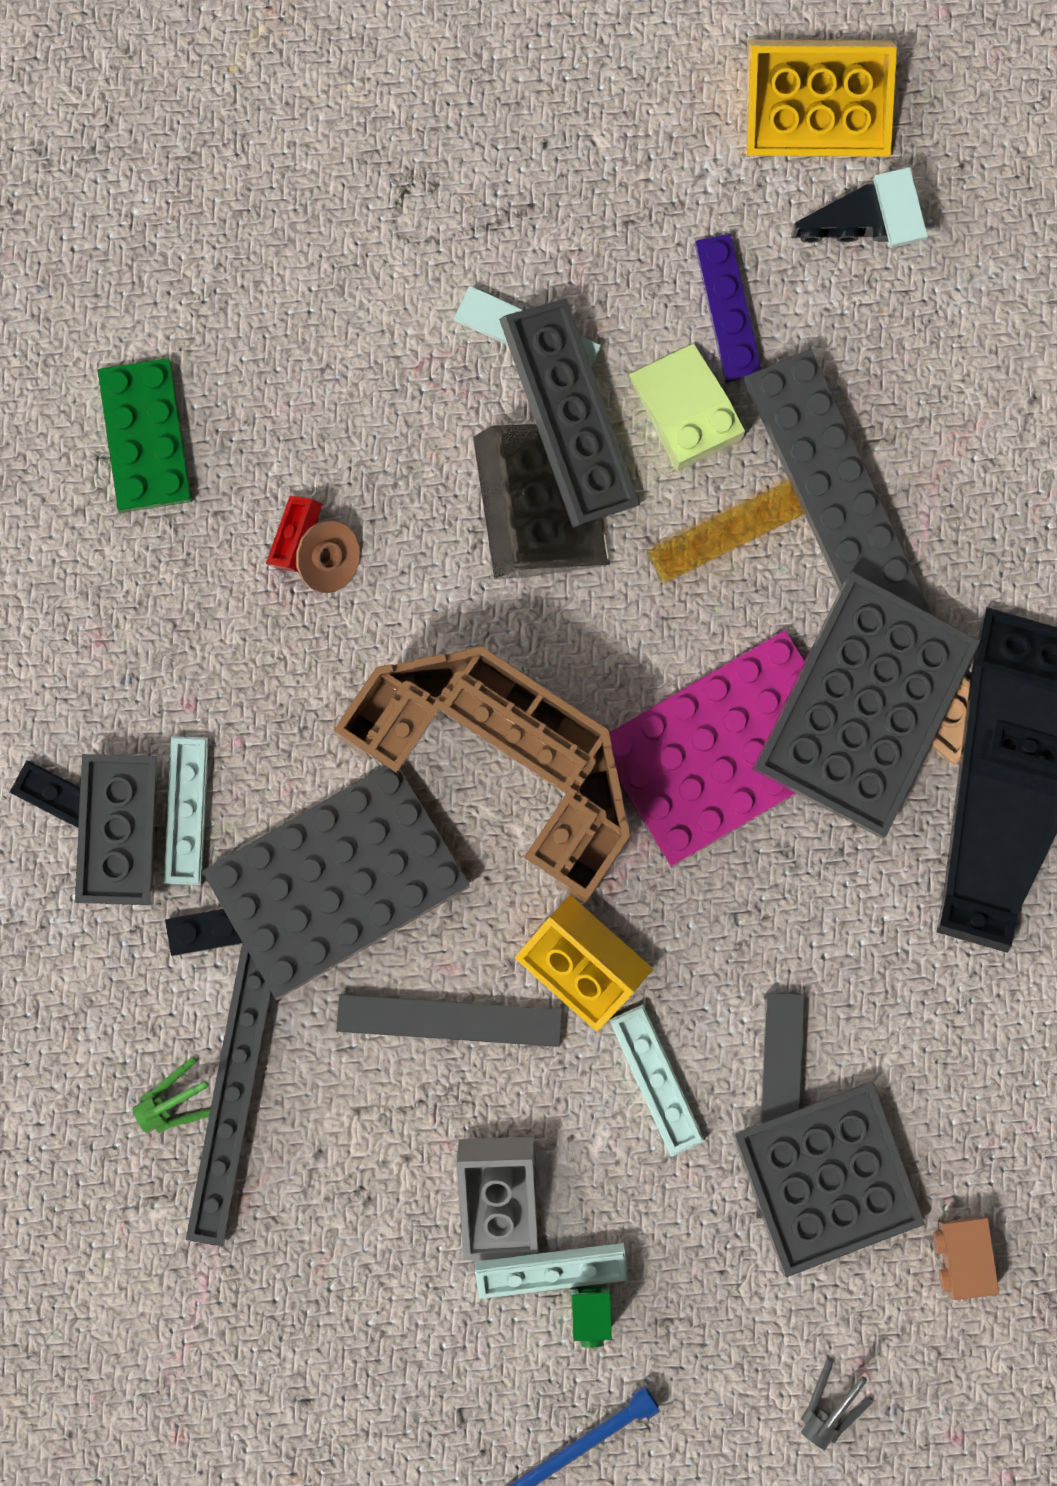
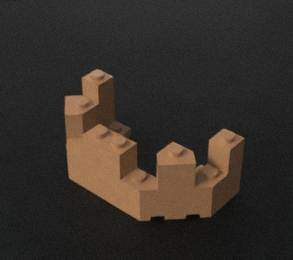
(521, 723)

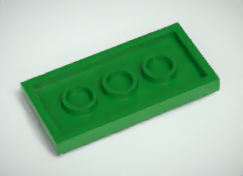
(144, 435)

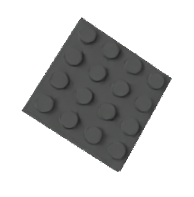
(828, 1179)

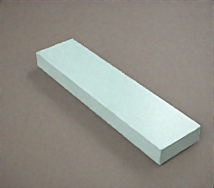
(483, 313)
(186, 810)
(656, 1080)
(551, 1271)

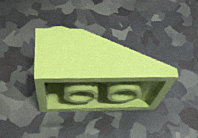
(687, 407)

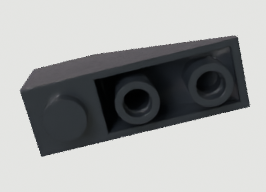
(845, 219)

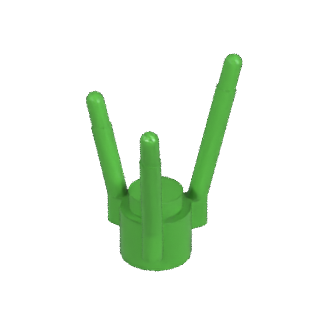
(153, 1112)

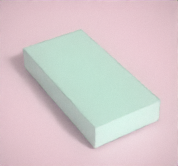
(900, 207)

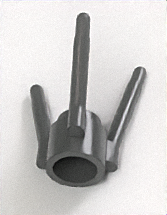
(825, 1427)

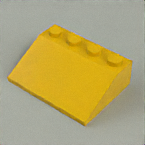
(820, 97)

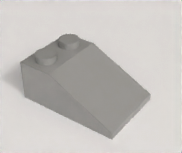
(497, 1197)

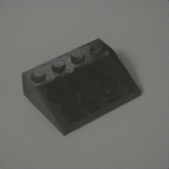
(526, 511)

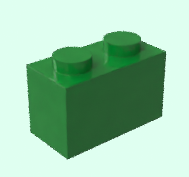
(591, 1315)

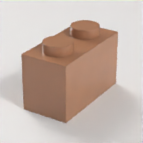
(966, 1258)

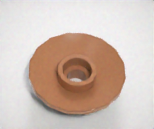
(339, 558)

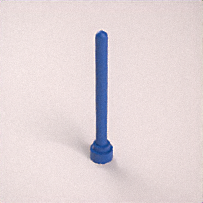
(639, 1407)

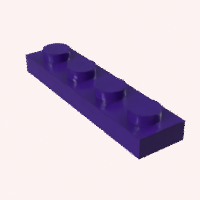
(727, 307)

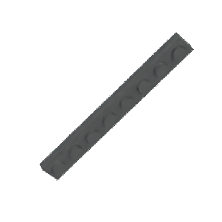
(230, 1105)

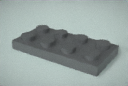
(116, 829)

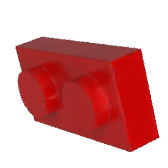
(297, 518)

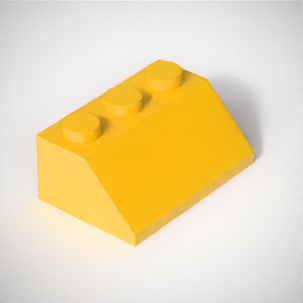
(583, 963)

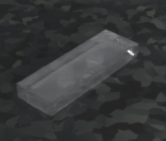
(560, 1198)

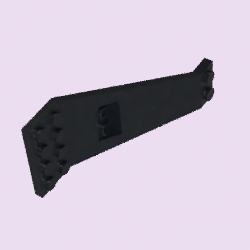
(1003, 795)

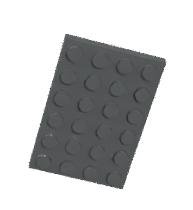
(866, 705)
(335, 880)

